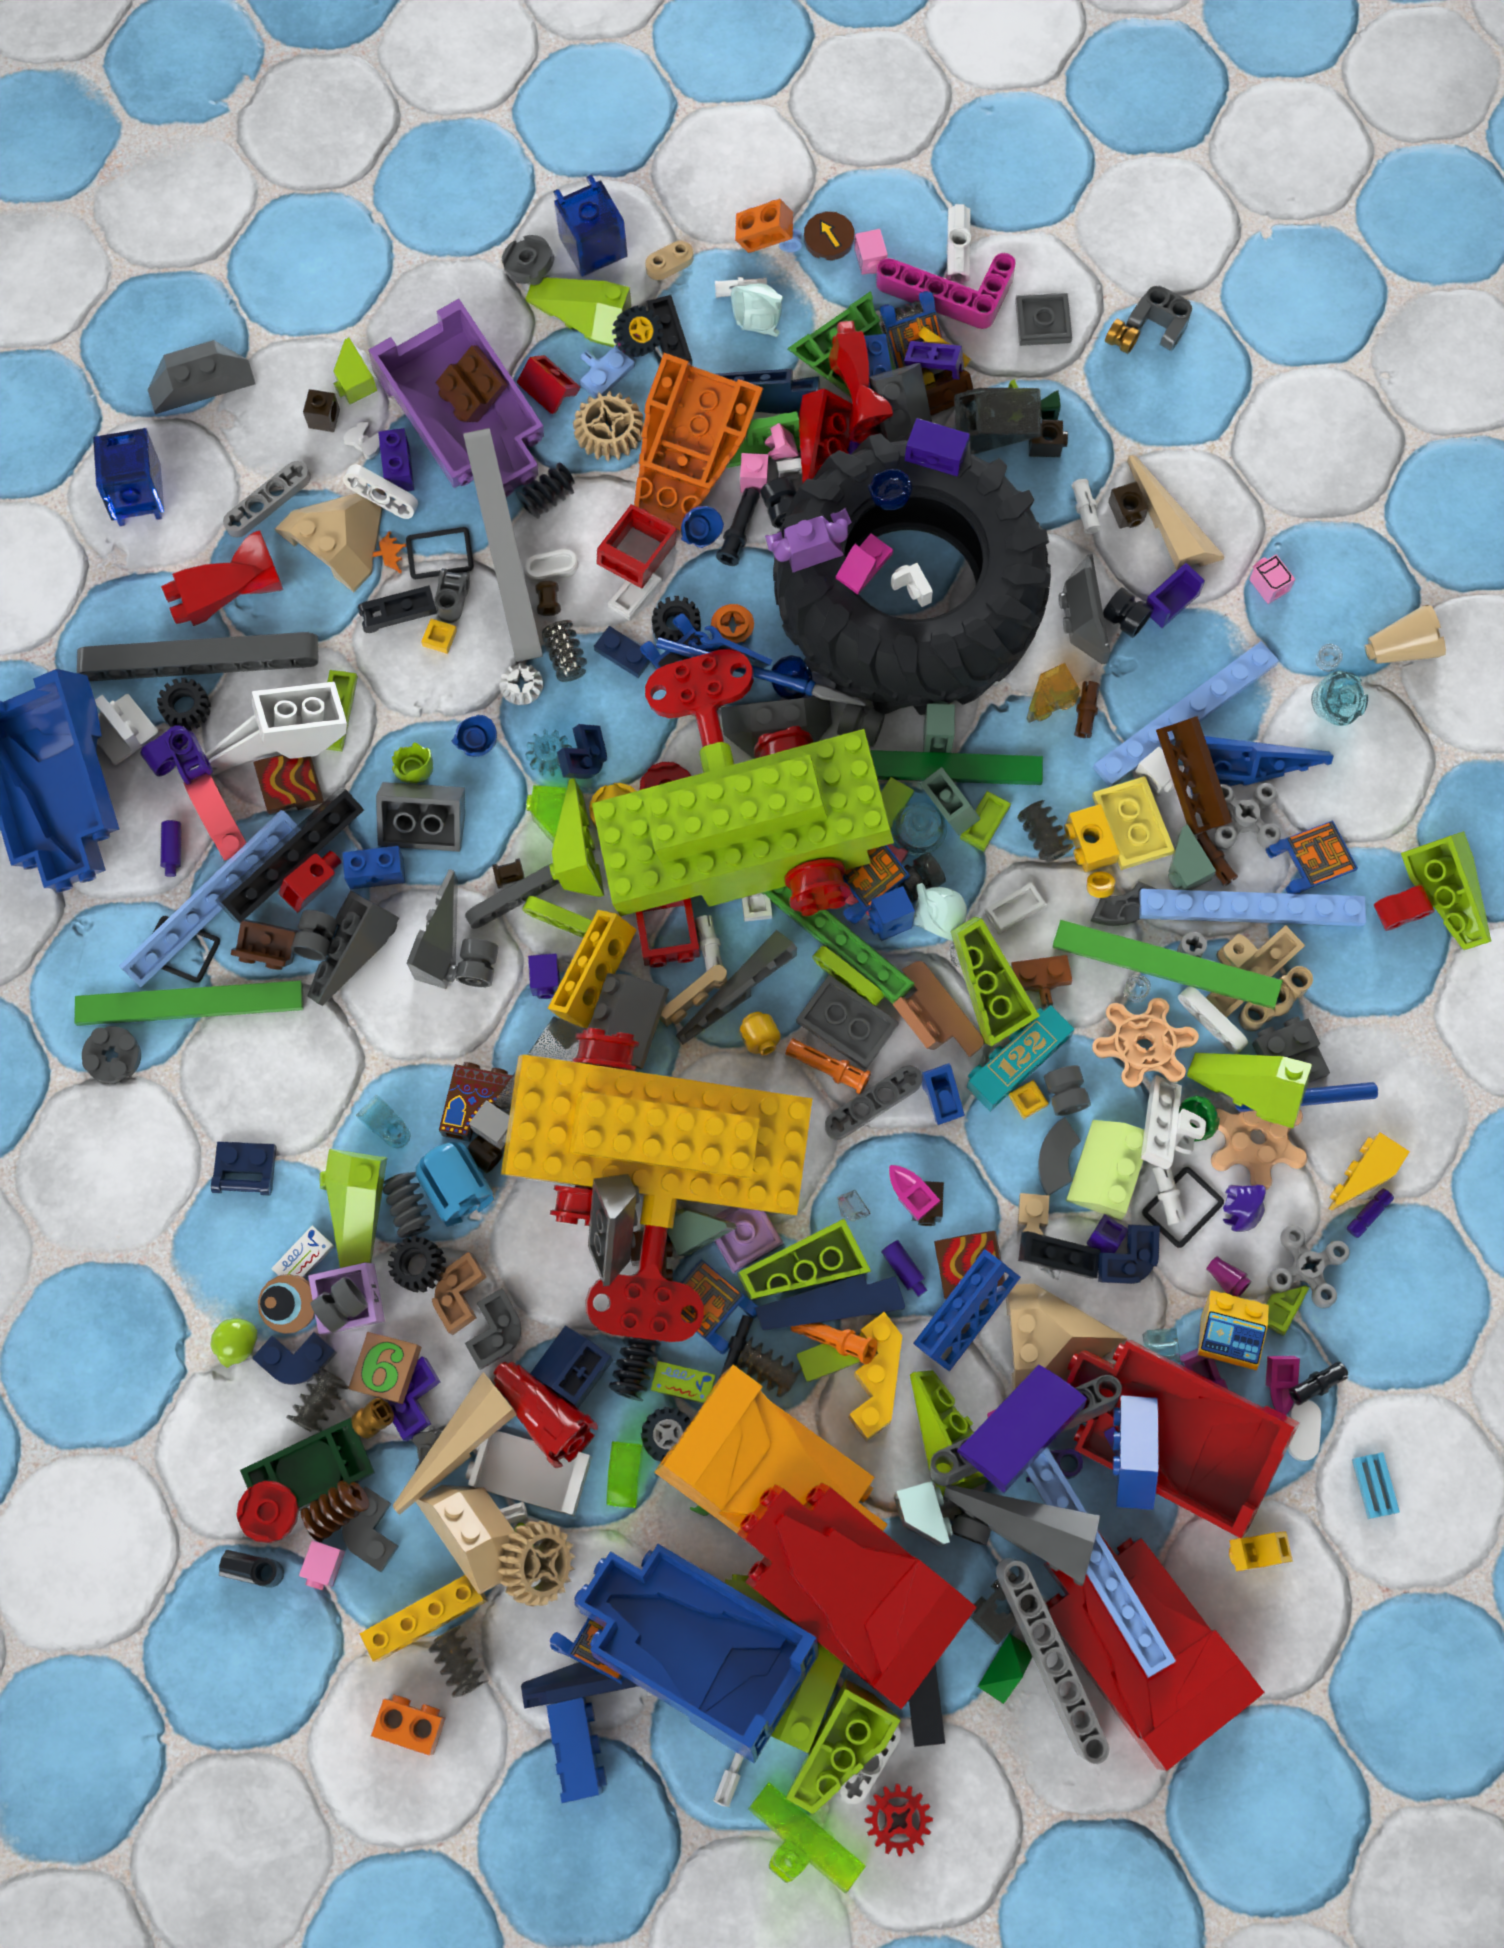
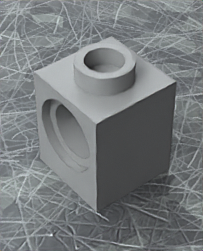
(491, 1124)

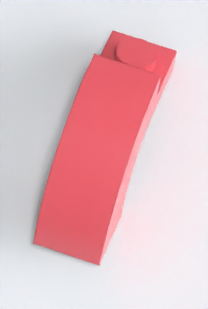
(215, 815)

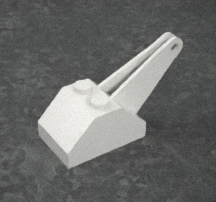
(286, 720)

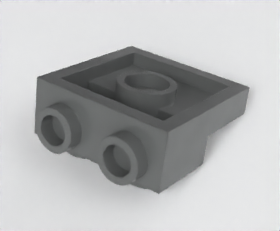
(1296, 1042)

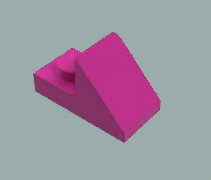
(863, 563)

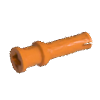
(840, 1070)
(844, 1341)

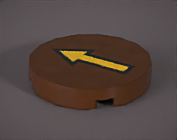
(829, 235)

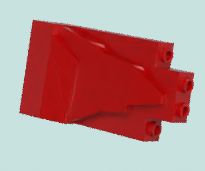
(1211, 1442)
(853, 1588)
(1178, 1704)

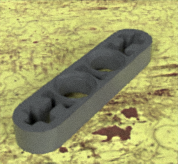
(510, 898)
(875, 1105)

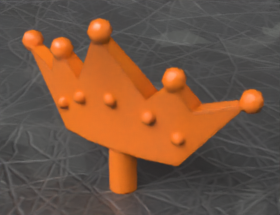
(389, 551)

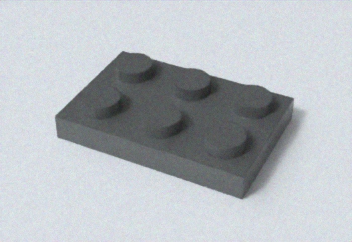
(847, 1022)

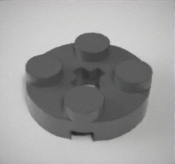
(530, 271)
(118, 1068)

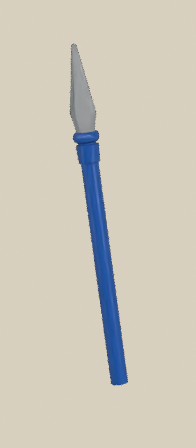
(798, 684)

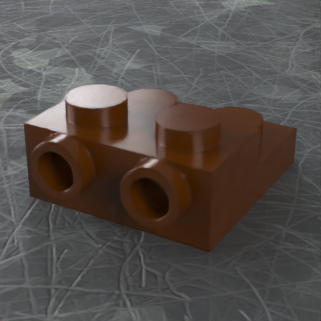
(471, 385)

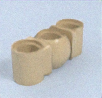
(1288, 995)

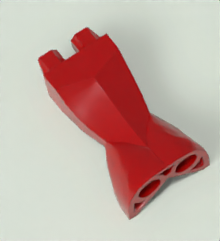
(851, 363)
(212, 586)

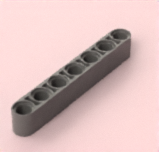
(1095, 1404)

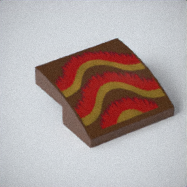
(288, 783)
(959, 1253)

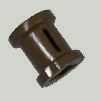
(547, 598)
(508, 873)

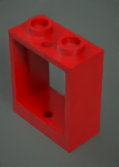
(625, 565)
(681, 953)

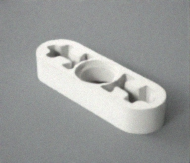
(375, 481)
(1213, 1020)
(863, 1786)

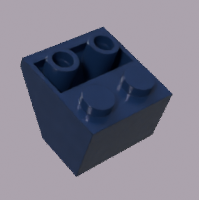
(572, 1366)

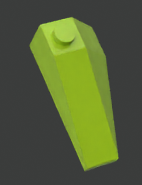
(582, 305)
(573, 847)
(1452, 885)
(1264, 1083)
(941, 1423)
(810, 1702)

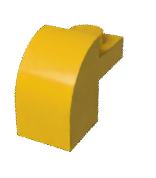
(1260, 1551)

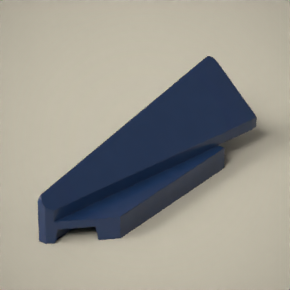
(780, 391)
(833, 1302)
(568, 1684)

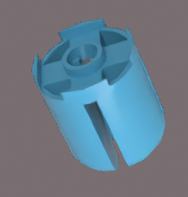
(453, 1182)

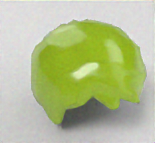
(412, 764)
(233, 1341)

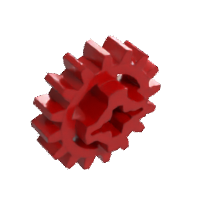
(884, 1835)

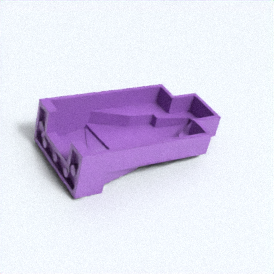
(410, 377)

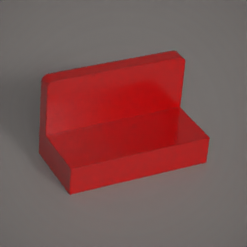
(546, 383)

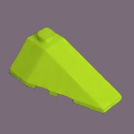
(354, 1199)
(848, 1738)

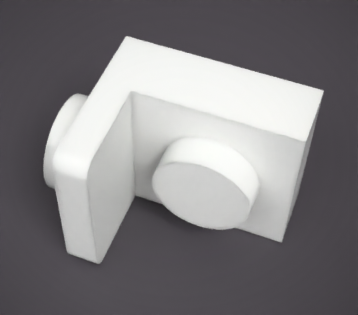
(790, 468)
(916, 583)

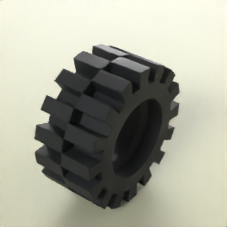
(672, 608)
(177, 691)
(431, 1270)

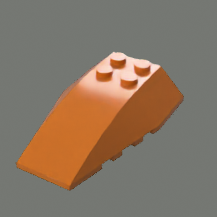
(689, 436)

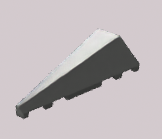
(767, 959)
(1051, 1532)

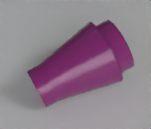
(1229, 1277)

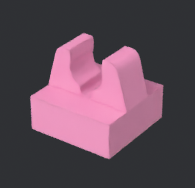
(783, 443)

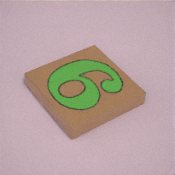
(385, 1367)

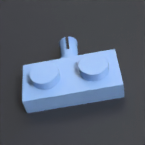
(605, 371)

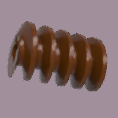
(334, 1510)

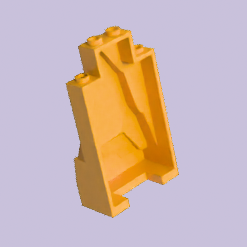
(749, 1444)

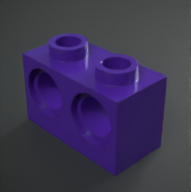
(396, 458)

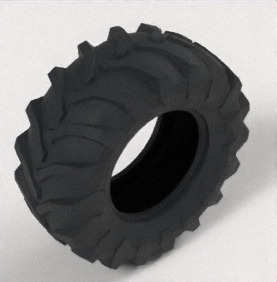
(918, 659)

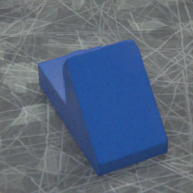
(942, 1094)

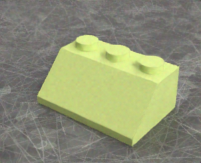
(1108, 1168)

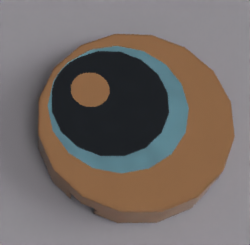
(286, 1303)

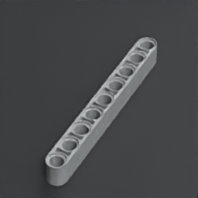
(503, 545)

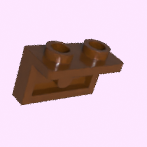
(264, 944)

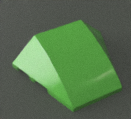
(816, 347)

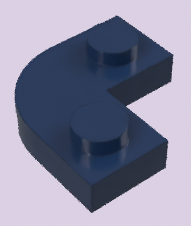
(589, 755)
(1139, 1260)
(295, 1367)

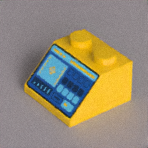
(1233, 1329)

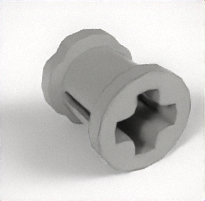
(1195, 939)

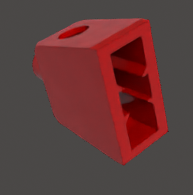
(302, 886)

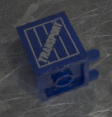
(590, 227)
(128, 475)

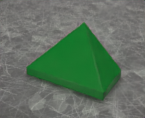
(1006, 1669)

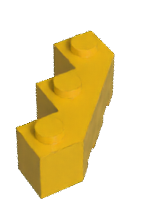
(878, 1378)

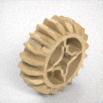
(597, 436)
(528, 1564)

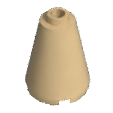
(1408, 639)

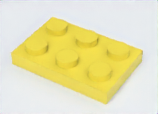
(1134, 822)

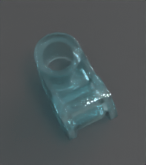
(382, 1120)

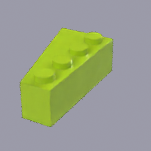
(993, 987)
(815, 1260)

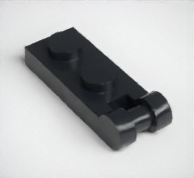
(397, 608)

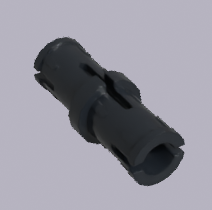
(1318, 1383)

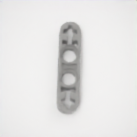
(270, 502)

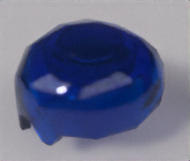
(890, 489)
(793, 667)

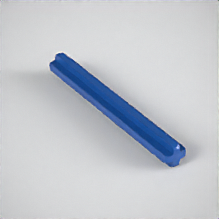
(1334, 1094)

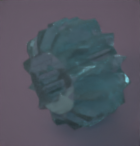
(544, 745)

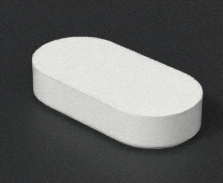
(551, 565)
(1307, 1436)

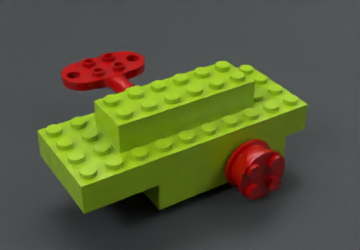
(745, 826)

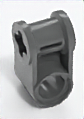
(451, 590)

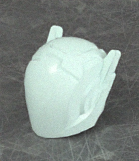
(757, 308)
(939, 910)

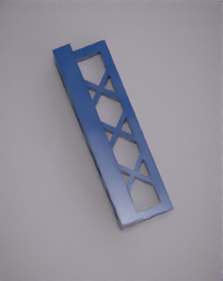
(963, 1307)

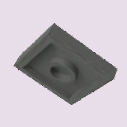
(1043, 319)

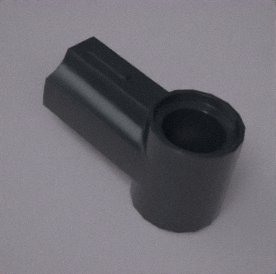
(248, 1568)

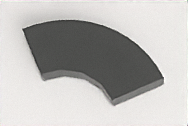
(1119, 909)
(1054, 1157)

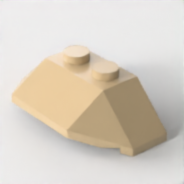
(470, 1529)

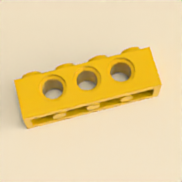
(595, 957)
(421, 1618)

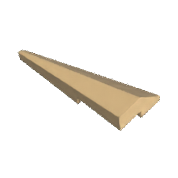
(1180, 533)
(473, 1422)

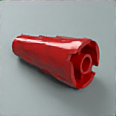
(550, 1420)

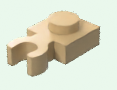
(1033, 1211)

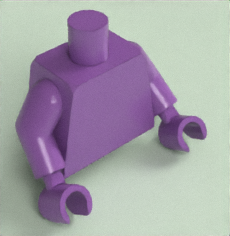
(810, 541)

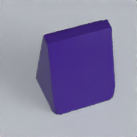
(1107, 1235)

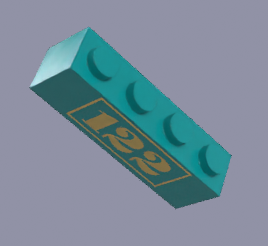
(1020, 1058)

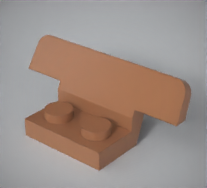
(935, 1014)

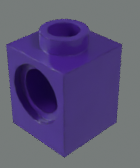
(544, 975)

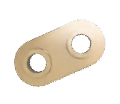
(671, 260)

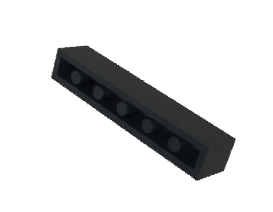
(289, 854)

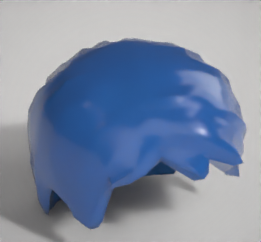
(701, 526)
(475, 736)

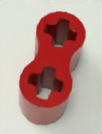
(1403, 907)

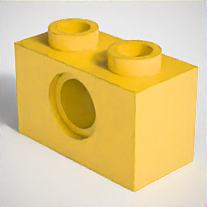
(1094, 823)

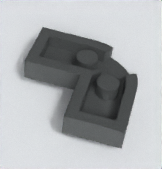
(503, 1331)
(364, 1540)

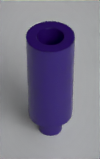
(170, 847)
(904, 1267)

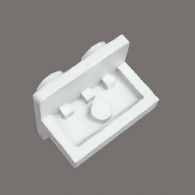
(123, 728)

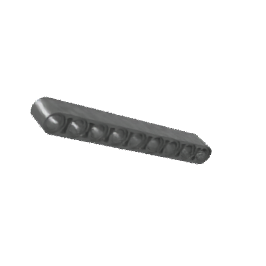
(198, 656)

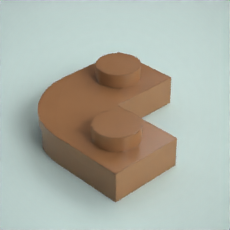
(449, 1292)

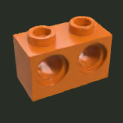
(764, 225)
(406, 1733)

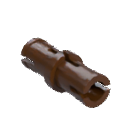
(1087, 709)
(1216, 857)

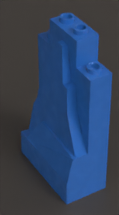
(53, 782)
(697, 1645)

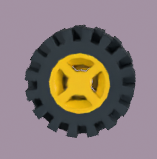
(645, 326)

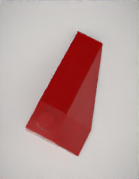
(822, 429)

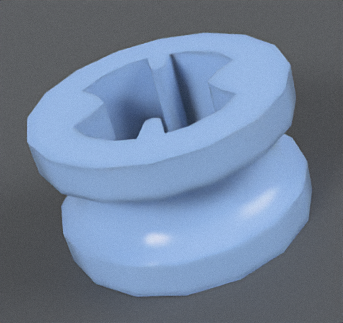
(794, 244)

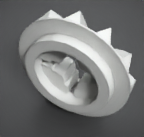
(531, 689)

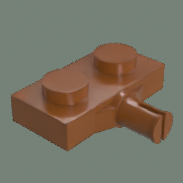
(1043, 975)

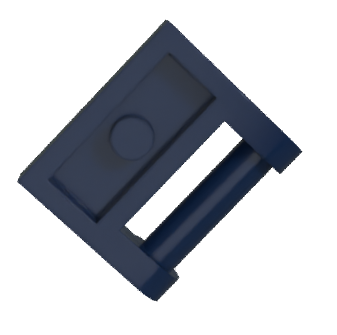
(244, 1158)

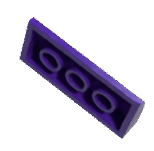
(1022, 1427)

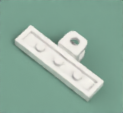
(1167, 1126)

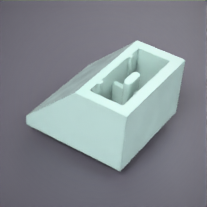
(921, 1513)

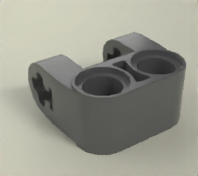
(1162, 314)

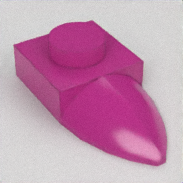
(912, 1191)
(1282, 1374)

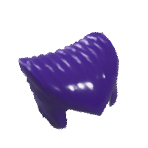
(1245, 1205)

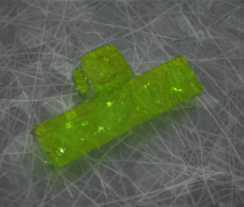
(803, 1842)

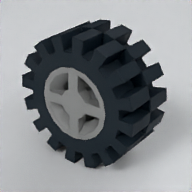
(660, 1429)

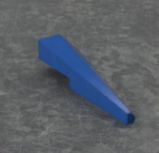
(1255, 762)

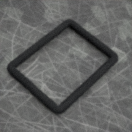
(439, 533)
(182, 974)
(1200, 1224)

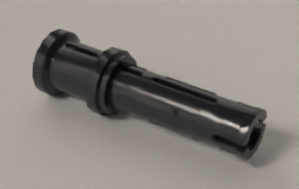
(735, 536)

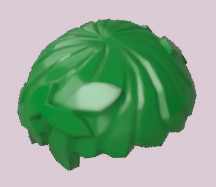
(1205, 1109)

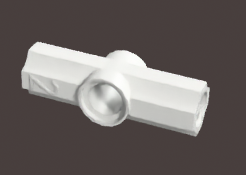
(958, 233)

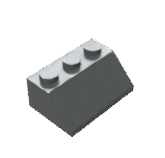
(907, 395)
(420, 816)
(631, 1008)
(612, 1224)

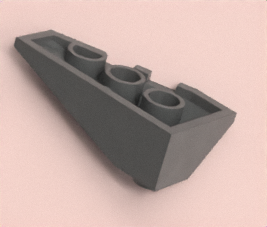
(359, 935)
(434, 950)

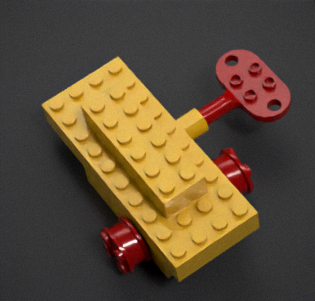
(673, 1142)

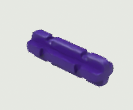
(1370, 1213)

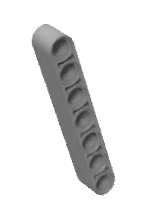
(1063, 1670)

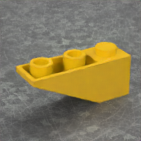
(1376, 1166)

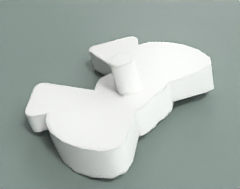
(357, 437)

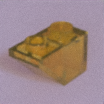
(1054, 691)

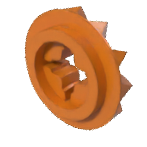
(741, 617)

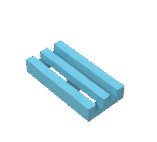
(1387, 1484)

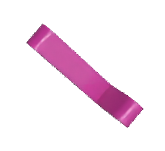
(949, 291)

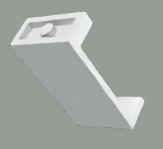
(520, 1471)

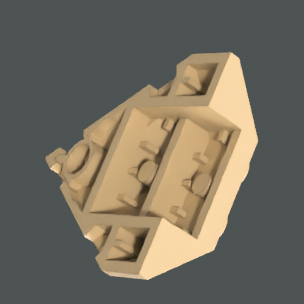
(339, 534)
(1051, 1332)

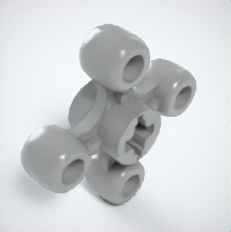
(1252, 822)
(1303, 1256)

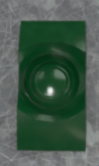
(315, 1464)

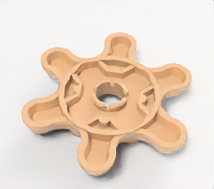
(1148, 1026)
(1256, 1157)

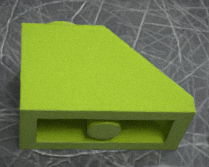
(352, 374)

